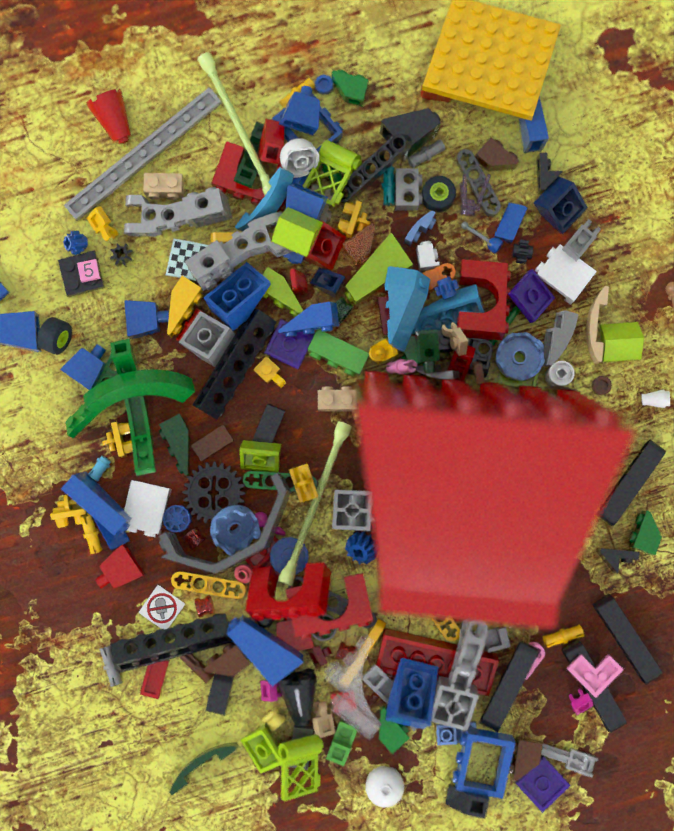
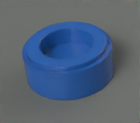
(324, 84)

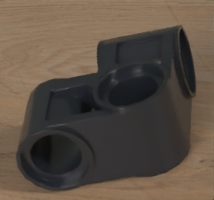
(483, 358)

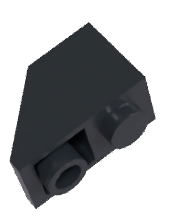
(467, 803)

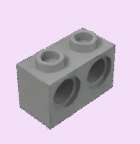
(403, 189)

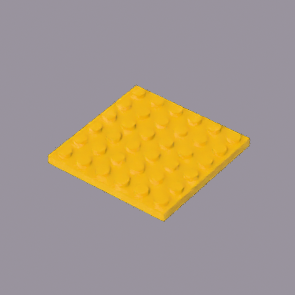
(492, 58)

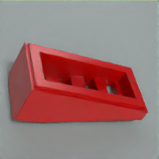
(299, 282)
(468, 357)

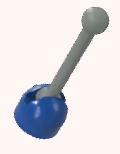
(493, 244)

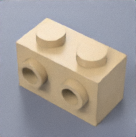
(164, 185)
(337, 399)

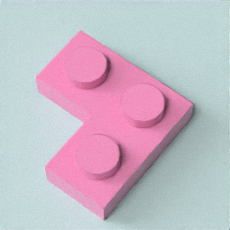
(596, 678)

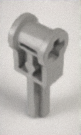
(574, 759)

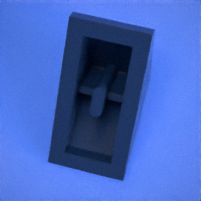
(328, 281)

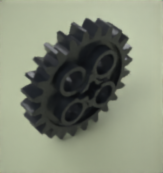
(196, 492)

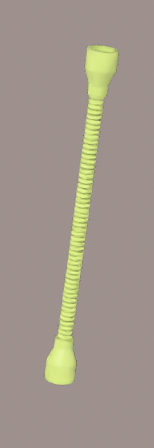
(208, 65)
(288, 574)

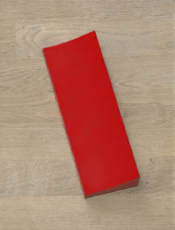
(433, 652)

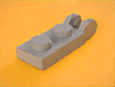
(580, 241)

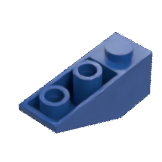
(317, 316)

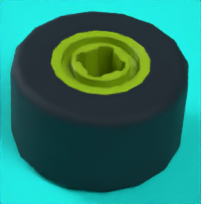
(438, 201)
(54, 335)

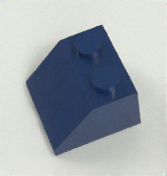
(561, 204)

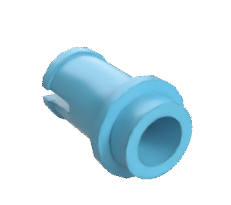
(99, 468)

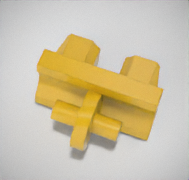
(349, 226)
(382, 351)
(119, 430)
(303, 483)
(67, 509)

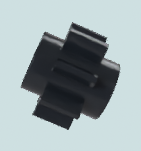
(120, 250)
(522, 251)

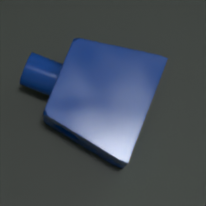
(302, 112)
(143, 318)
(86, 366)

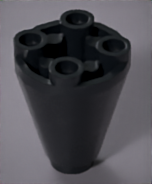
(299, 693)

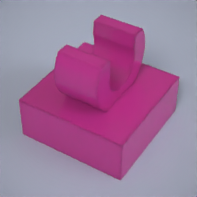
(268, 692)
(581, 704)

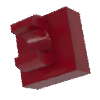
(318, 655)

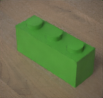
(338, 353)

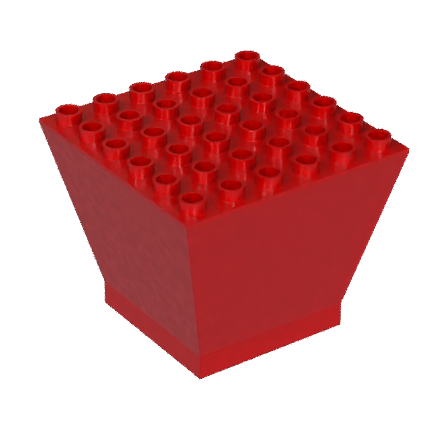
(482, 493)

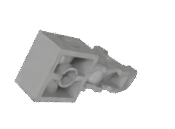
(195, 210)
(219, 259)
(352, 511)
(456, 695)

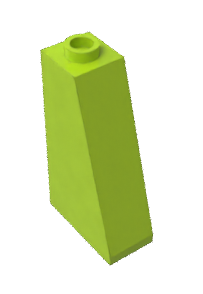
(373, 273)

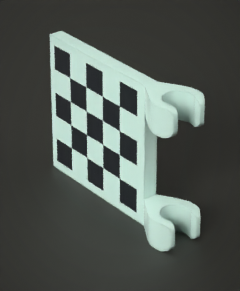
(180, 252)

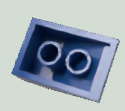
(237, 296)
(412, 694)

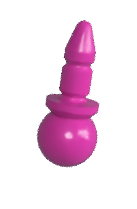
(262, 518)

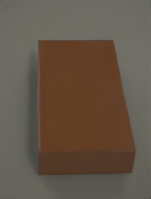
(478, 372)
(212, 443)

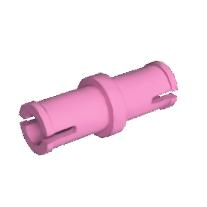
(401, 366)

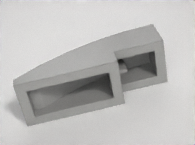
(558, 337)

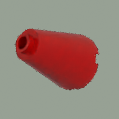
(112, 115)

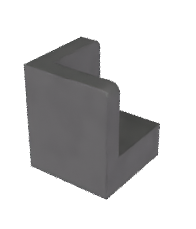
(496, 639)

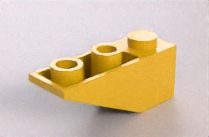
(183, 298)

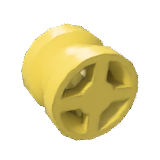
(273, 719)

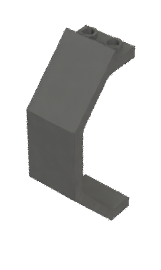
(171, 544)

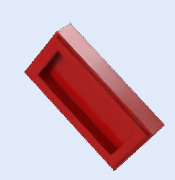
(154, 679)

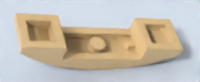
(595, 348)

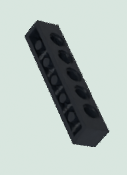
(225, 366)
(164, 650)

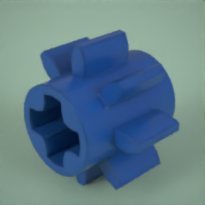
(75, 242)
(446, 287)

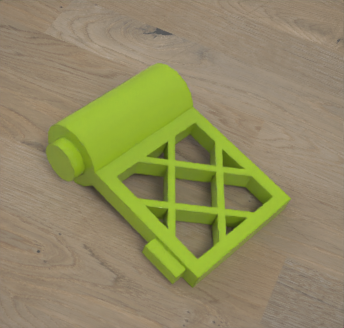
(342, 161)
(297, 753)

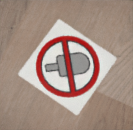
(161, 608)

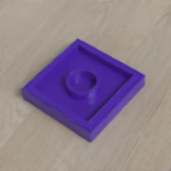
(531, 296)
(288, 349)
(543, 784)

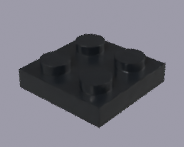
(71, 276)

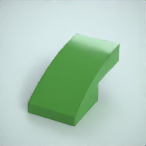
(341, 743)

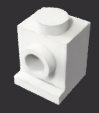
(426, 256)

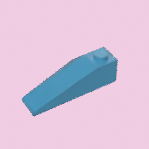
(406, 296)
(447, 310)

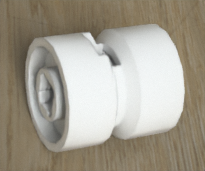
(559, 374)

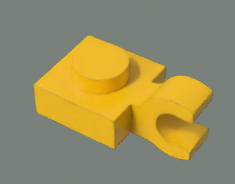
(99, 222)
(268, 371)

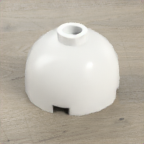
(299, 157)
(384, 786)

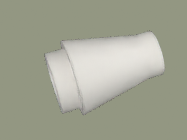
(657, 399)

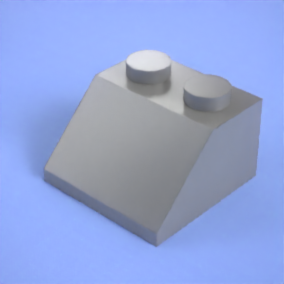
(207, 338)

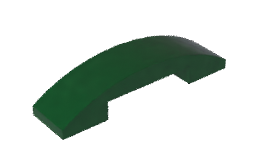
(246, 171)
(221, 751)

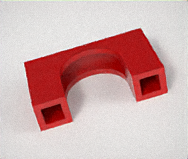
(226, 172)
(494, 278)
(309, 601)
(357, 610)

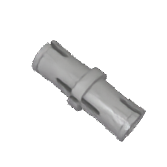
(426, 153)
(112, 672)

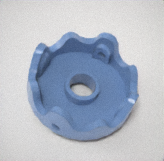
(528, 345)
(235, 539)

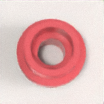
(245, 569)

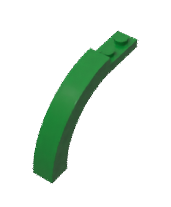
(125, 386)
(137, 411)

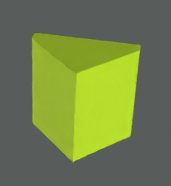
(296, 231)
(621, 341)
(260, 456)
(262, 748)

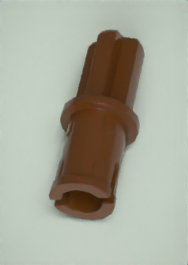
(197, 667)

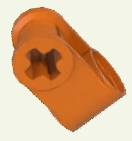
(437, 274)

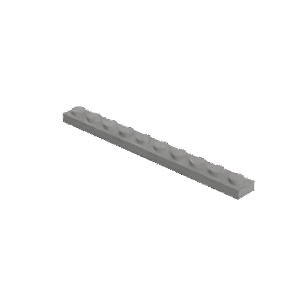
(143, 154)

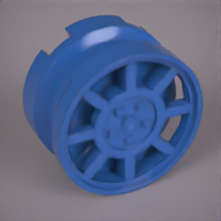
(177, 518)

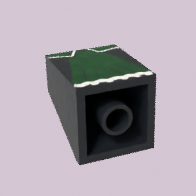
(419, 125)

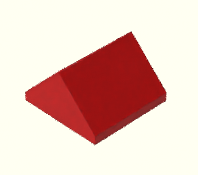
(326, 247)

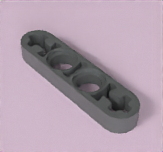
(476, 183)

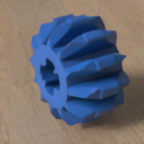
(361, 547)

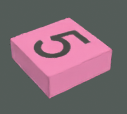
(88, 270)

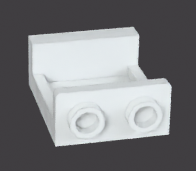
(565, 273)
(146, 507)

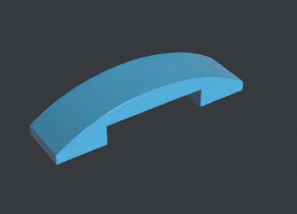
(271, 201)

